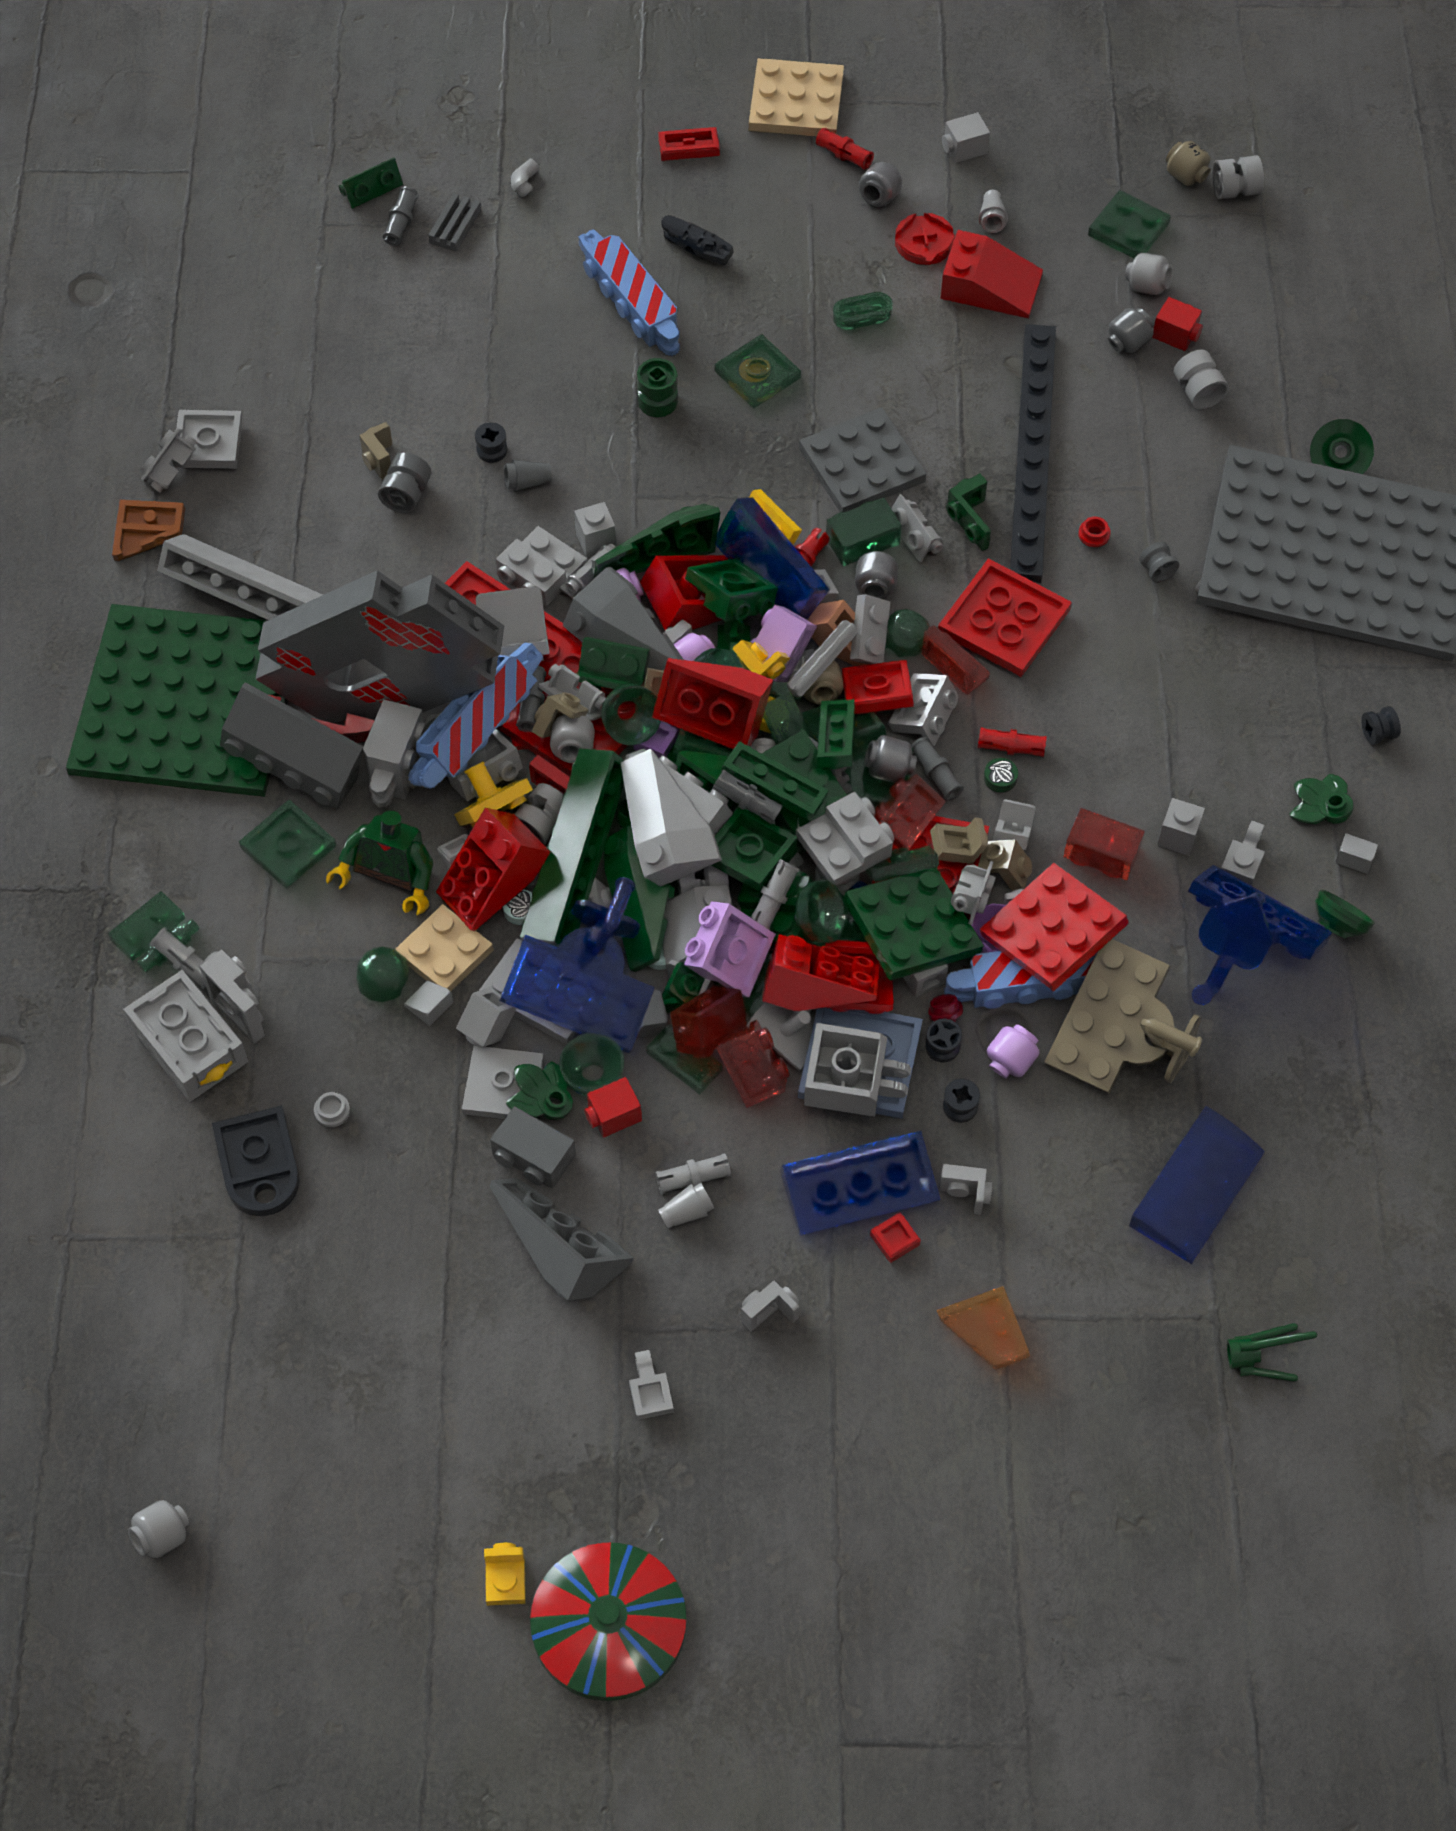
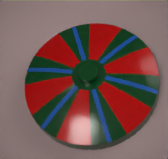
(608, 1621)

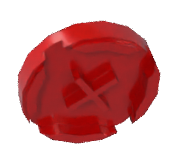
(924, 238)

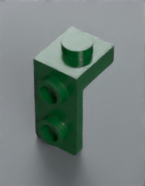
(959, 508)

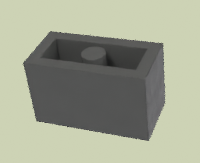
(532, 1148)

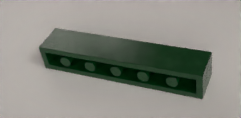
(575, 845)

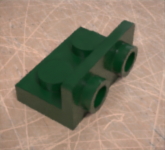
(612, 663)

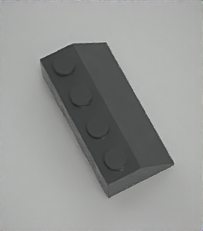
(291, 746)

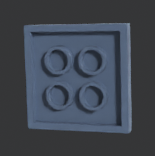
(901, 1046)

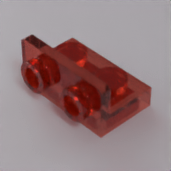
(953, 660)
(909, 809)
(753, 1064)

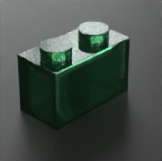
(863, 531)

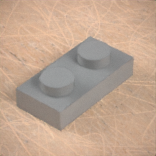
(871, 628)

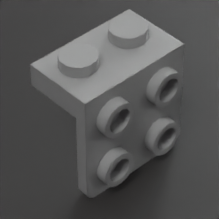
(522, 616)

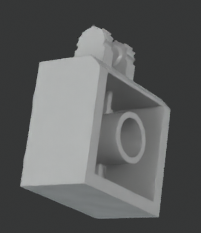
(392, 751)
(848, 1070)

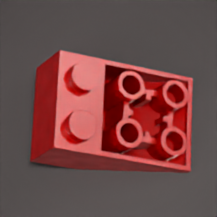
(491, 867)
(817, 977)

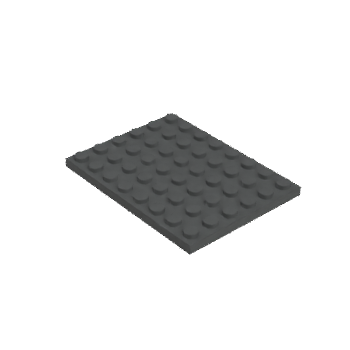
(1334, 553)

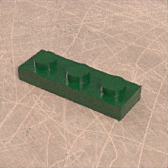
(836, 734)
(776, 781)

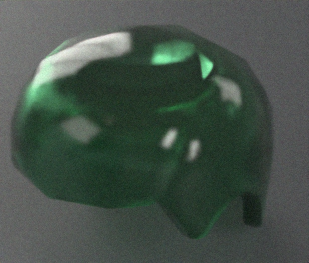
(906, 632)
(382, 974)

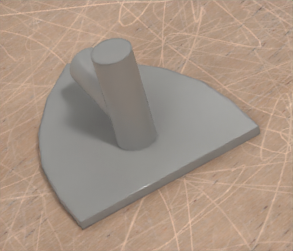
(789, 1031)

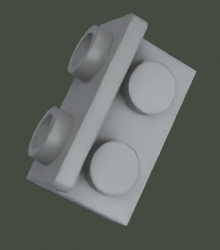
(933, 703)

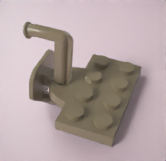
(1114, 1018)

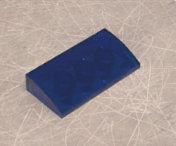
(759, 544)
(860, 1183)
(1197, 1185)

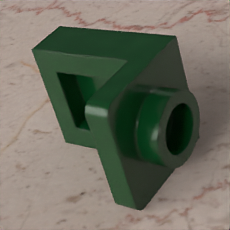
(681, 987)

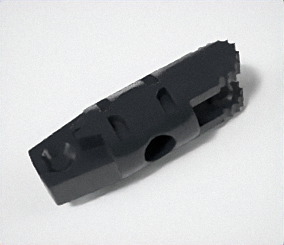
(696, 240)

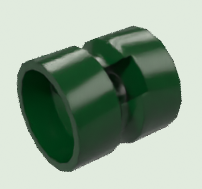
(657, 387)

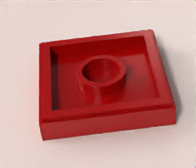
(878, 686)

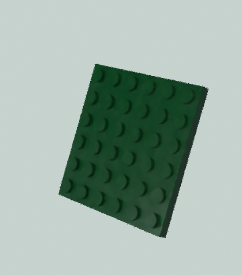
(163, 698)

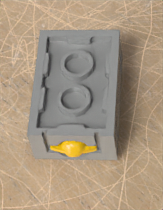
(186, 1035)

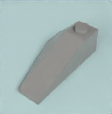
(664, 823)

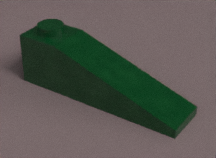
(679, 533)
(645, 902)

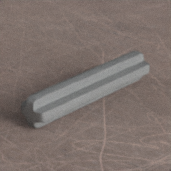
(821, 658)

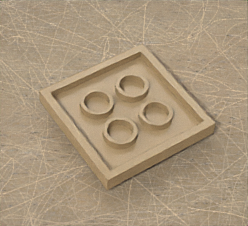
(795, 97)

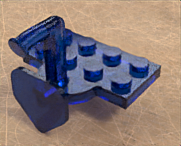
(1245, 926)
(575, 983)

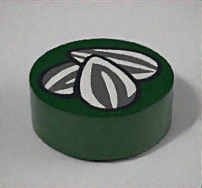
(1000, 775)

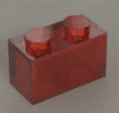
(1103, 844)
(707, 1020)

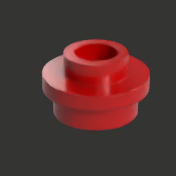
(1094, 525)

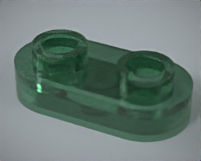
(859, 310)

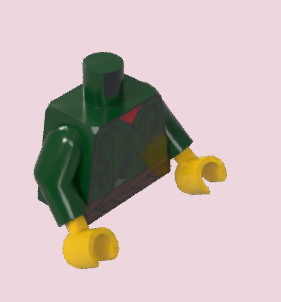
(388, 854)

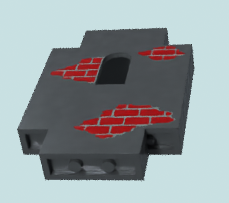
(419, 635)

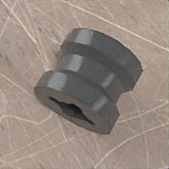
(1159, 561)

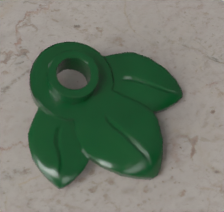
(1321, 800)
(536, 1090)

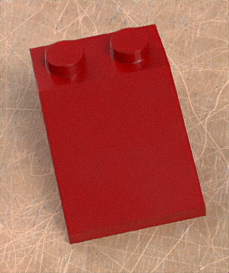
(989, 276)
(675, 596)
(713, 701)

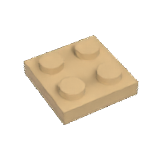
(444, 949)

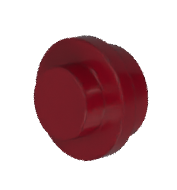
(945, 1007)

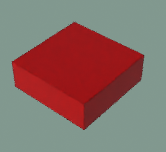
(895, 1237)

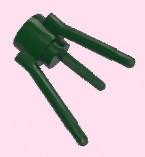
(1245, 1350)

